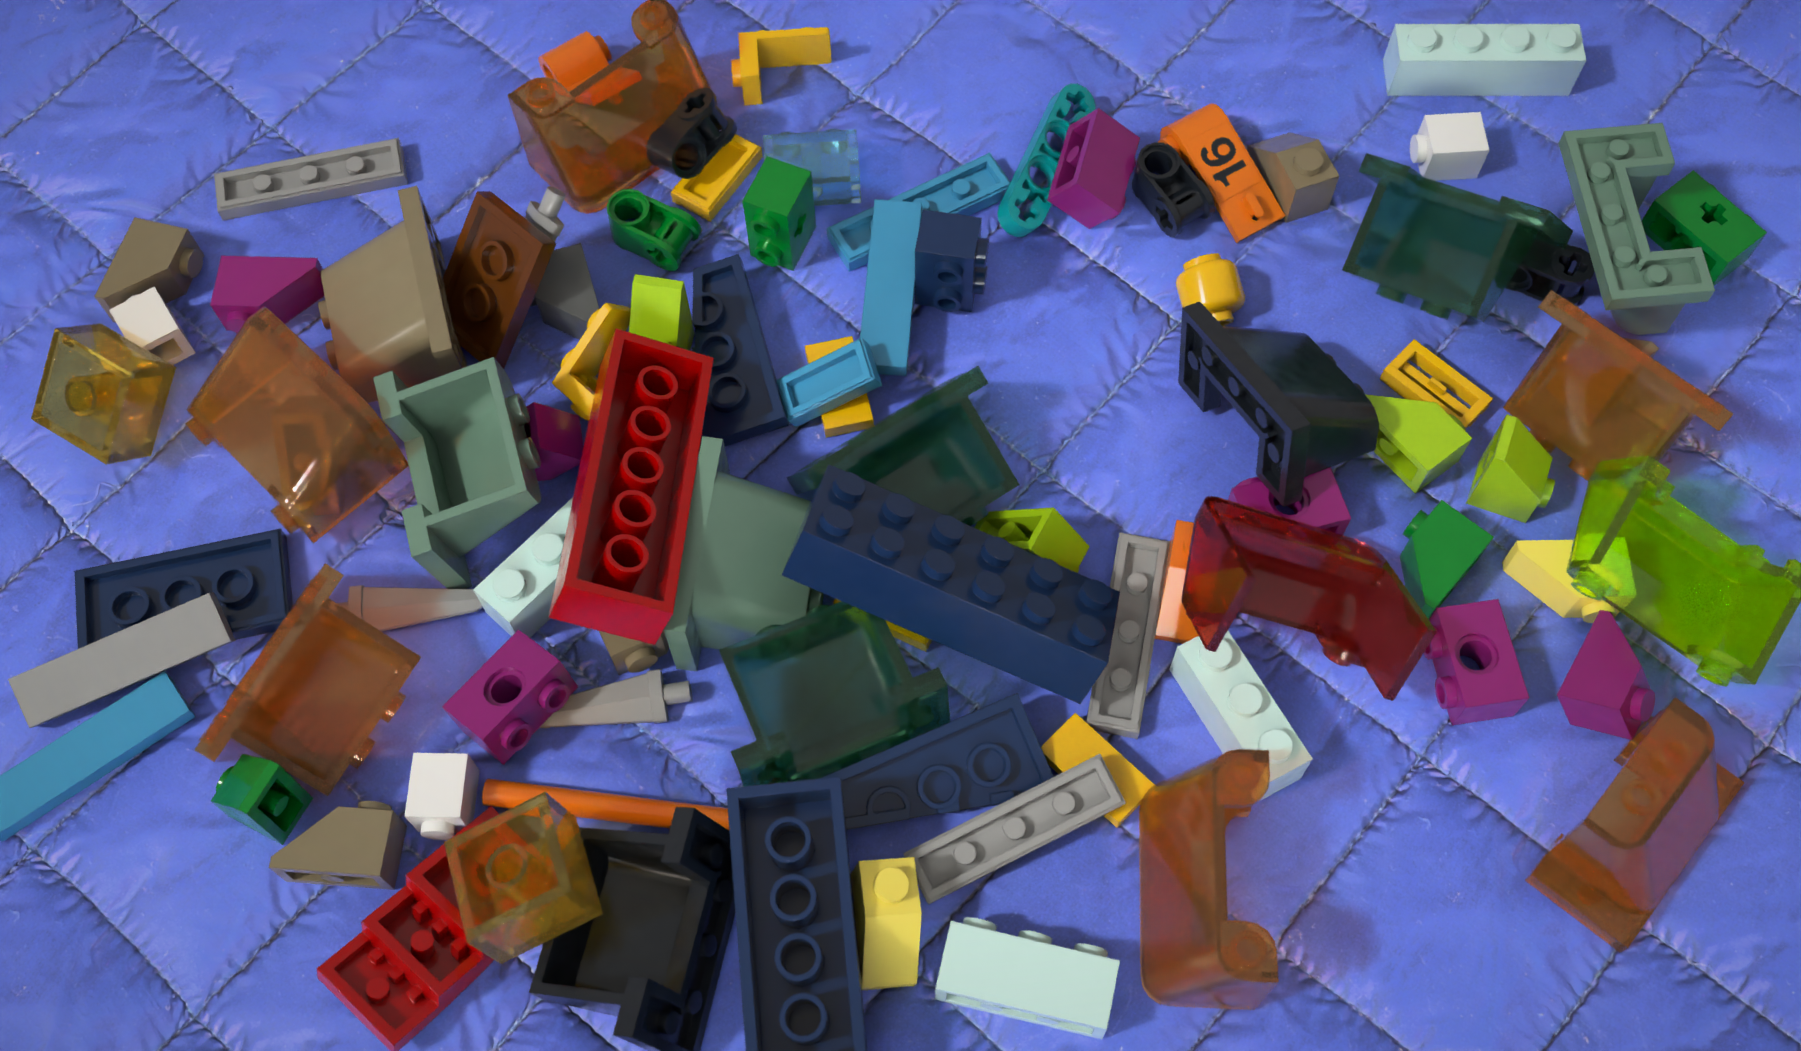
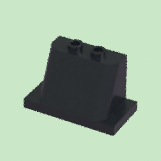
(1284, 390)
(659, 934)

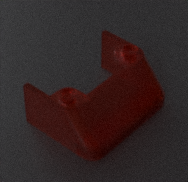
(1305, 581)

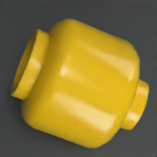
(1214, 284)

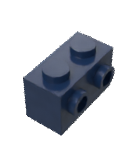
(950, 261)

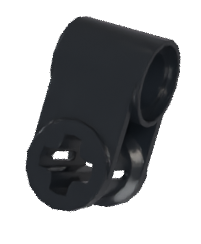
(691, 134)
(1173, 196)
(1548, 267)

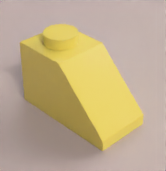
(1542, 571)
(887, 922)

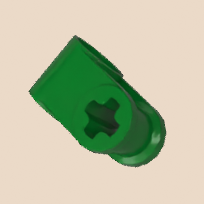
(658, 231)

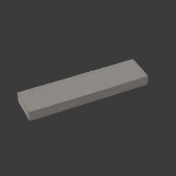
(310, 179)
(121, 660)
(1121, 688)
(1015, 828)

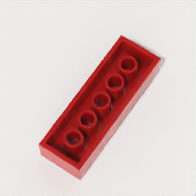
(633, 489)

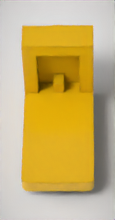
(776, 49)
(581, 365)

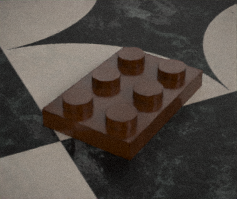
(494, 277)

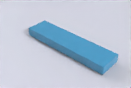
(955, 192)
(891, 284)
(90, 752)

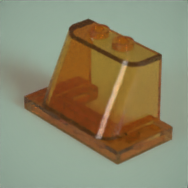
(1604, 395)
(314, 691)
(1641, 829)

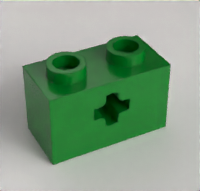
(779, 213)
(1700, 216)

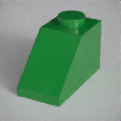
(1440, 554)
(261, 797)

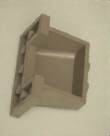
(391, 306)

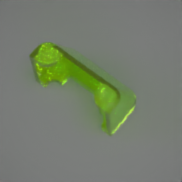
(1680, 573)

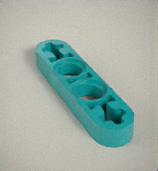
(1041, 156)

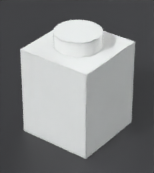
(1450, 146)
(152, 326)
(441, 793)

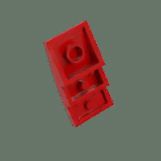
(408, 955)

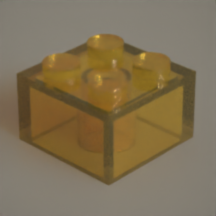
(103, 393)
(522, 878)

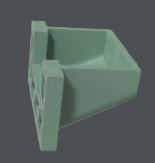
(1609, 181)
(464, 461)
(734, 561)

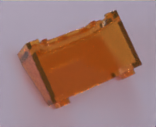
(599, 132)
(294, 427)
(1186, 940)

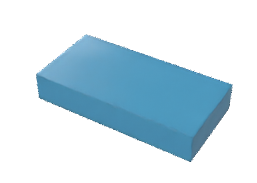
(829, 382)

